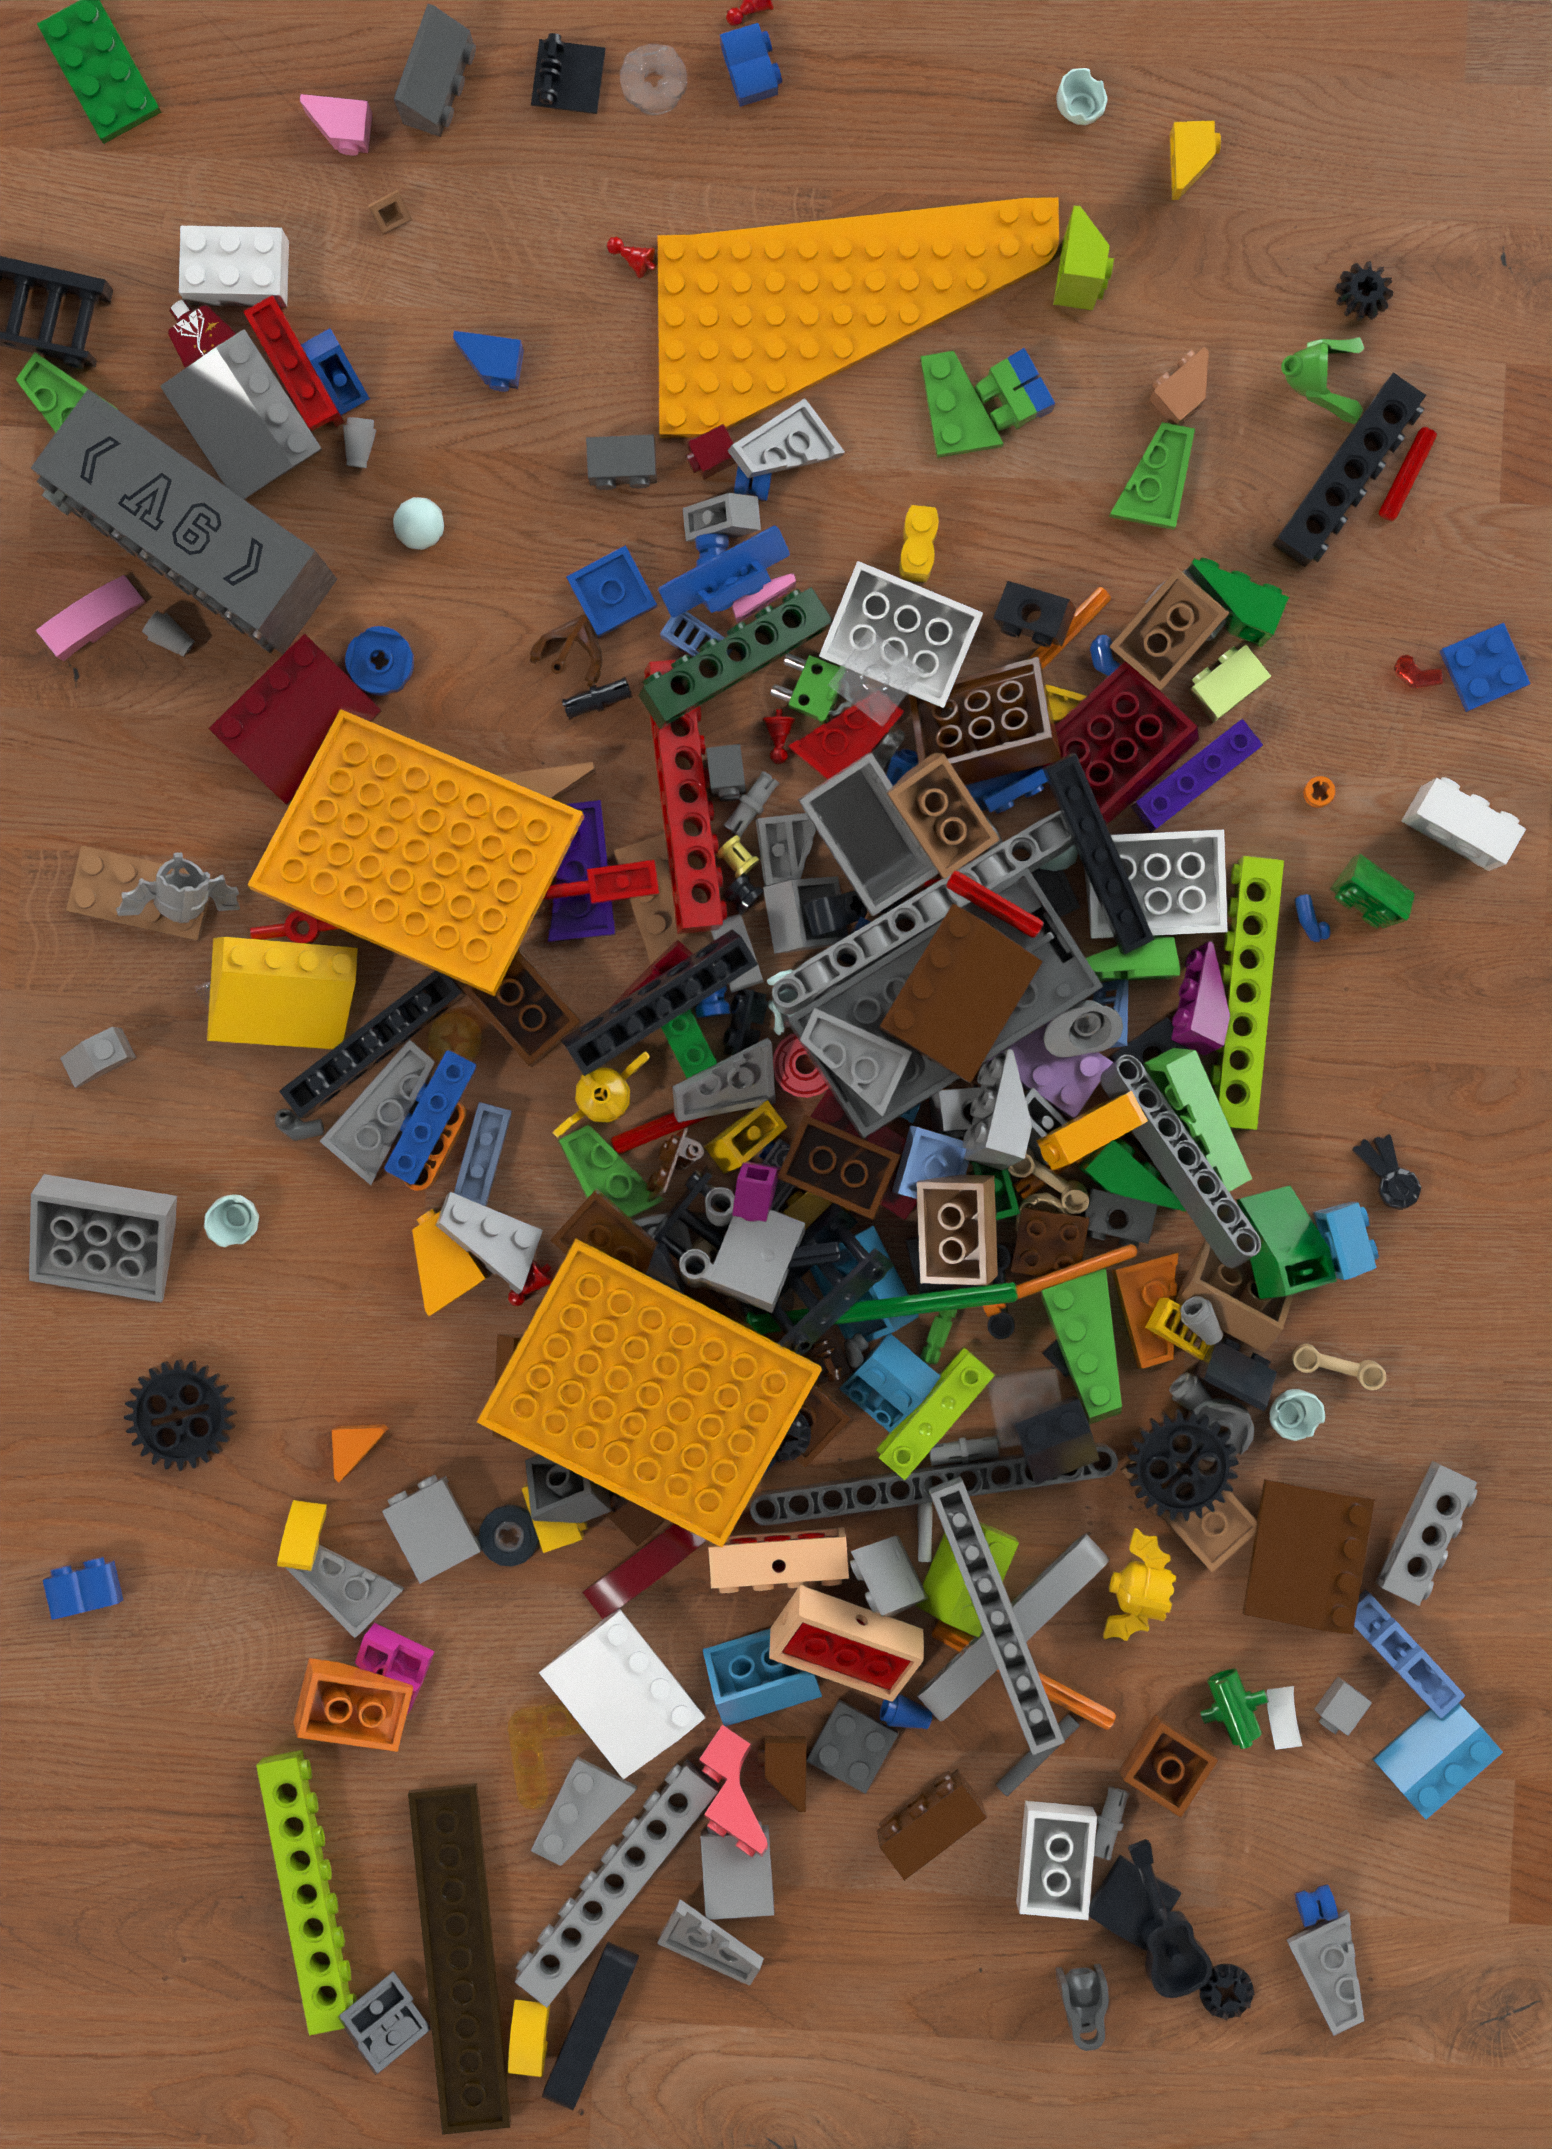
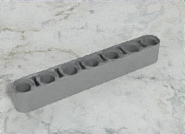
(1032, 1609)

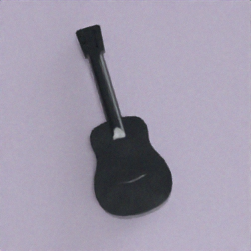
(1174, 1956)

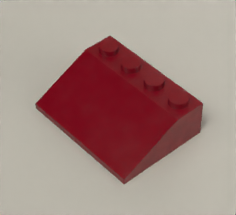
(288, 715)
(1124, 738)

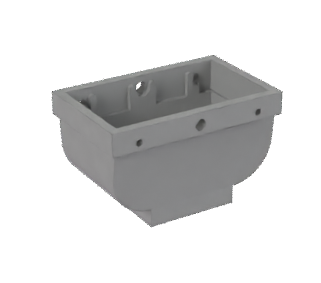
(868, 834)

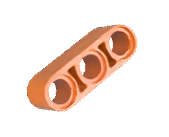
(436, 1162)

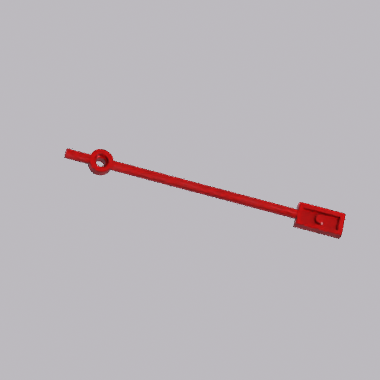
(603, 885)

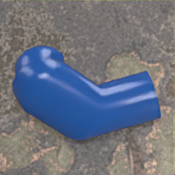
(1102, 655)
(1307, 919)

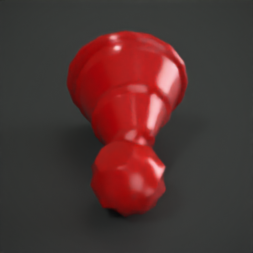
(735, 15)
(638, 258)
(779, 728)
(536, 1279)

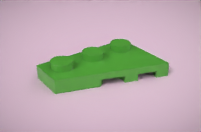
(602, 1168)

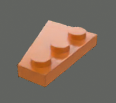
(1139, 1292)

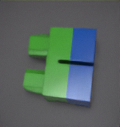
(1018, 389)

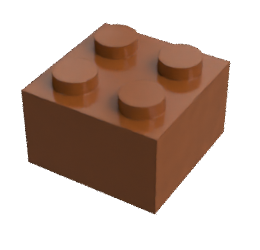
(1168, 1766)

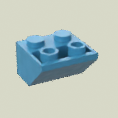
(890, 1382)

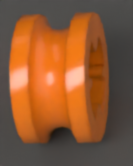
(1329, 794)

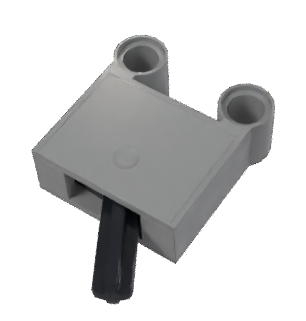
(753, 1255)

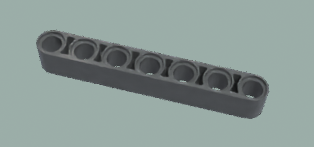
(1184, 1165)

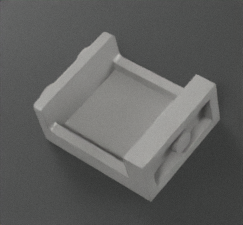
(431, 1528)
(733, 1880)

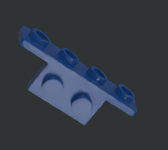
(726, 576)
(998, 792)
(430, 1117)

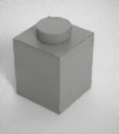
(1342, 1707)

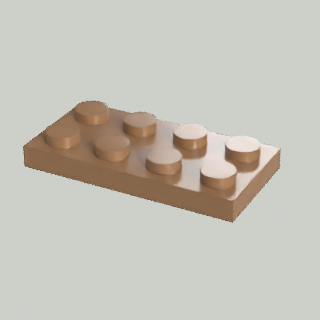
(105, 875)
(656, 913)
(1217, 1532)

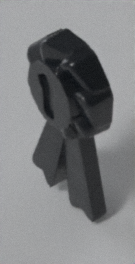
(1397, 1185)

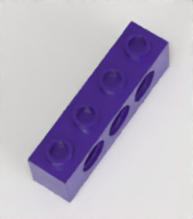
(1196, 775)

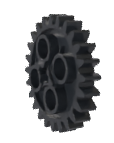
(171, 1386)
(1205, 1483)

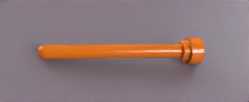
(1067, 1274)

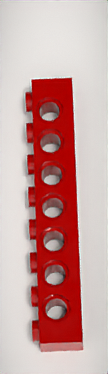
(689, 914)

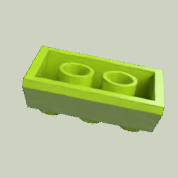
(1083, 264)
(945, 1585)

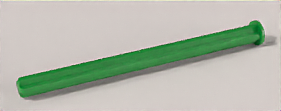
(903, 1305)

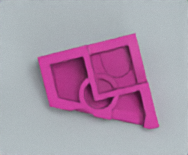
(394, 1658)

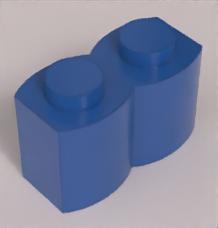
(749, 64)
(82, 1589)

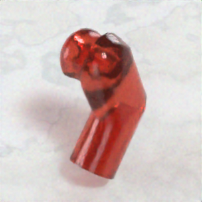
(1414, 676)

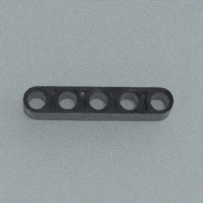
(590, 2026)

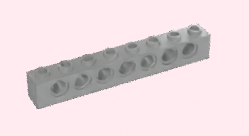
(996, 1615)
(546, 1981)

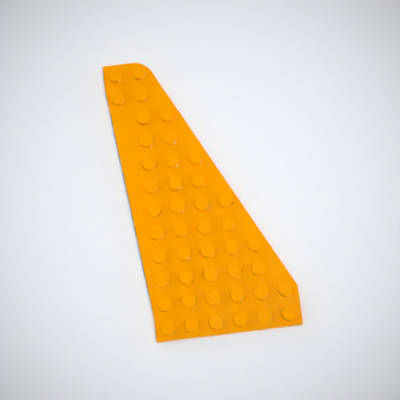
(795, 303)

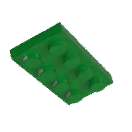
(99, 68)

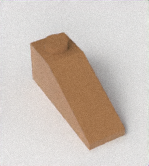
(553, 781)

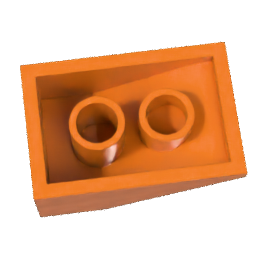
(351, 1706)

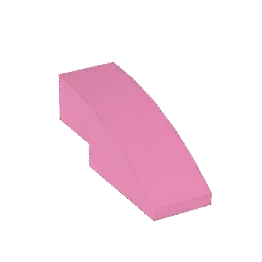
(90, 617)

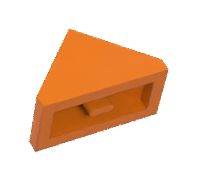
(351, 1445)

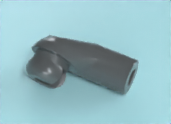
(295, 1128)
(853, 1350)

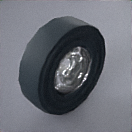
(491, 1537)

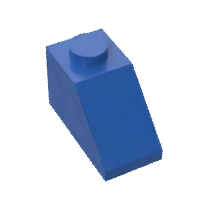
(493, 358)
(335, 371)

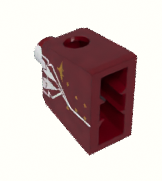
(196, 331)

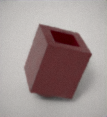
(710, 452)

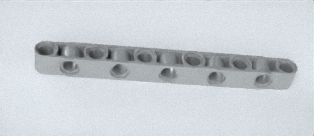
(881, 937)

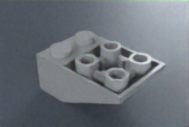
(1000, 1116)
(888, 1576)

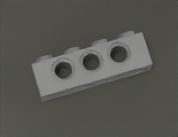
(1409, 1543)

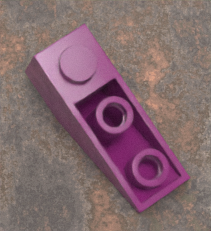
(1202, 1007)
(755, 1191)

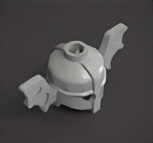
(179, 894)

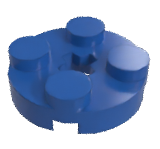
(391, 676)

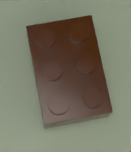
(526, 1011)
(839, 1167)
(930, 1823)

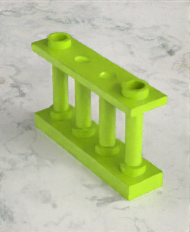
(927, 1424)

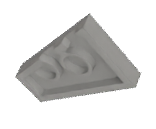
(729, 1085)
(493, 1237)
(347, 1589)
(580, 1809)

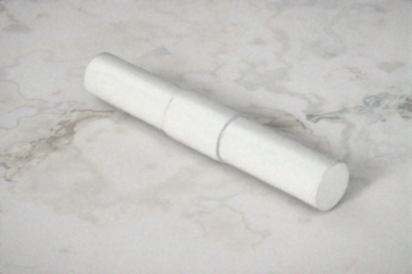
(925, 1527)

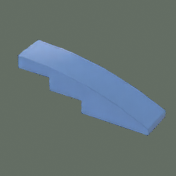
(1406, 1656)

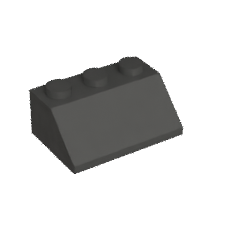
(434, 72)

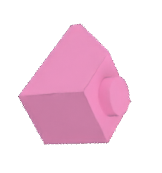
(341, 121)

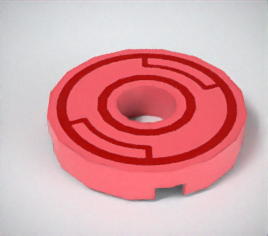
(789, 1077)

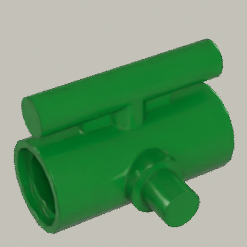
(1234, 1707)

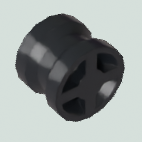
(743, 894)

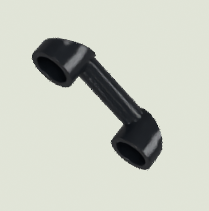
(1001, 1324)

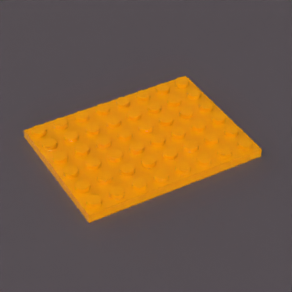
(416, 851)
(649, 1393)

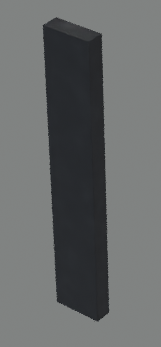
(1098, 853)

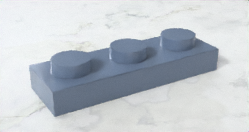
(483, 1153)

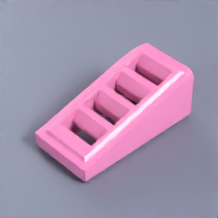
(771, 591)

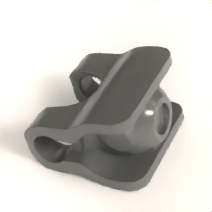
(1085, 2003)

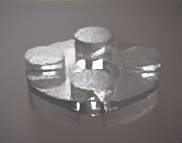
(656, 59)

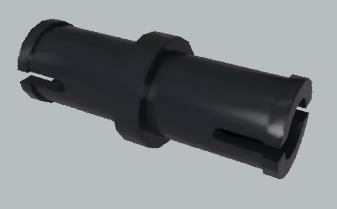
(597, 698)

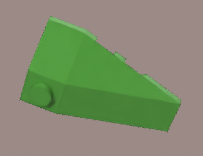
(1149, 962)

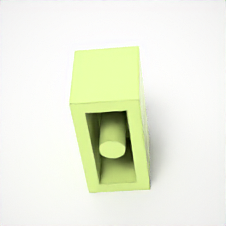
(1228, 683)

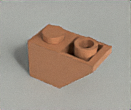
(1183, 391)

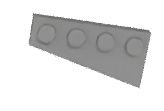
(374, 1119)

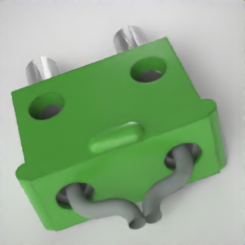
(812, 687)

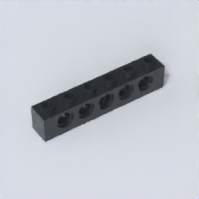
(1394, 396)
(659, 1002)
(371, 1043)

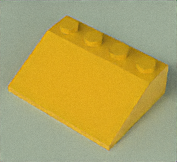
(280, 992)

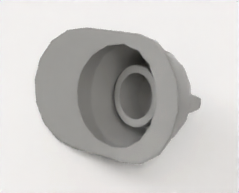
(1083, 1030)

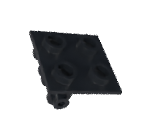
(567, 75)

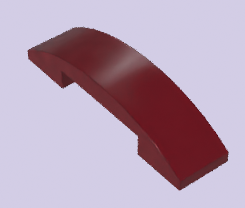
(642, 1569)

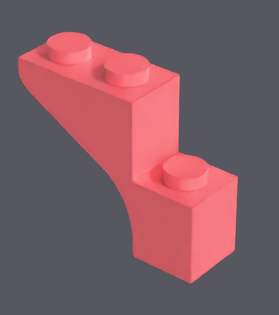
(730, 1808)

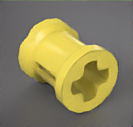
(737, 856)

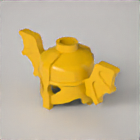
(616, 1102)
(1141, 1588)

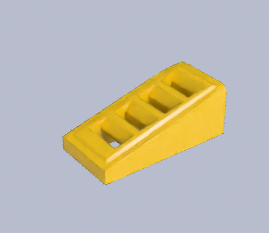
(1157, 1325)

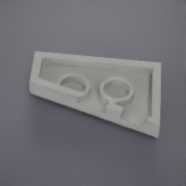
(786, 442)
(857, 1057)
(708, 1944)
(1329, 1968)

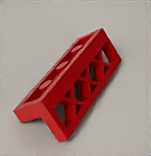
(292, 364)

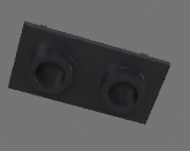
(746, 1008)

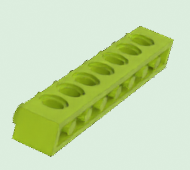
(1268, 877)
(319, 2010)

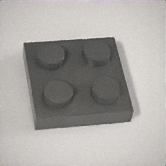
(852, 1746)

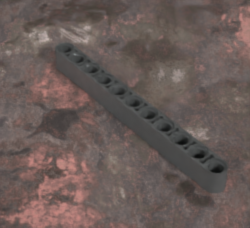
(916, 1494)

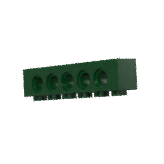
(668, 706)

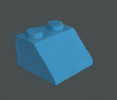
(1346, 1236)

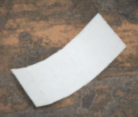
(1283, 1718)

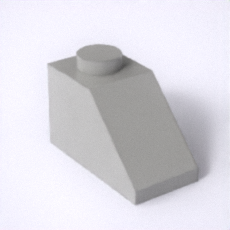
(724, 514)
(97, 1056)

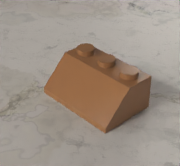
(942, 814)
(957, 1230)
(1235, 1299)

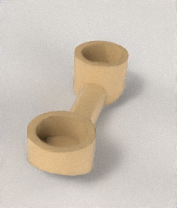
(1073, 1193)
(1368, 1372)

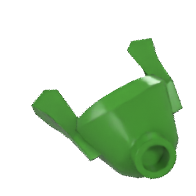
(1308, 376)

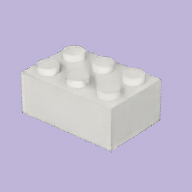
(233, 265)
(1464, 823)
(1056, 1860)

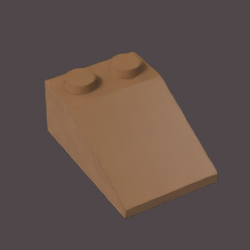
(1169, 629)

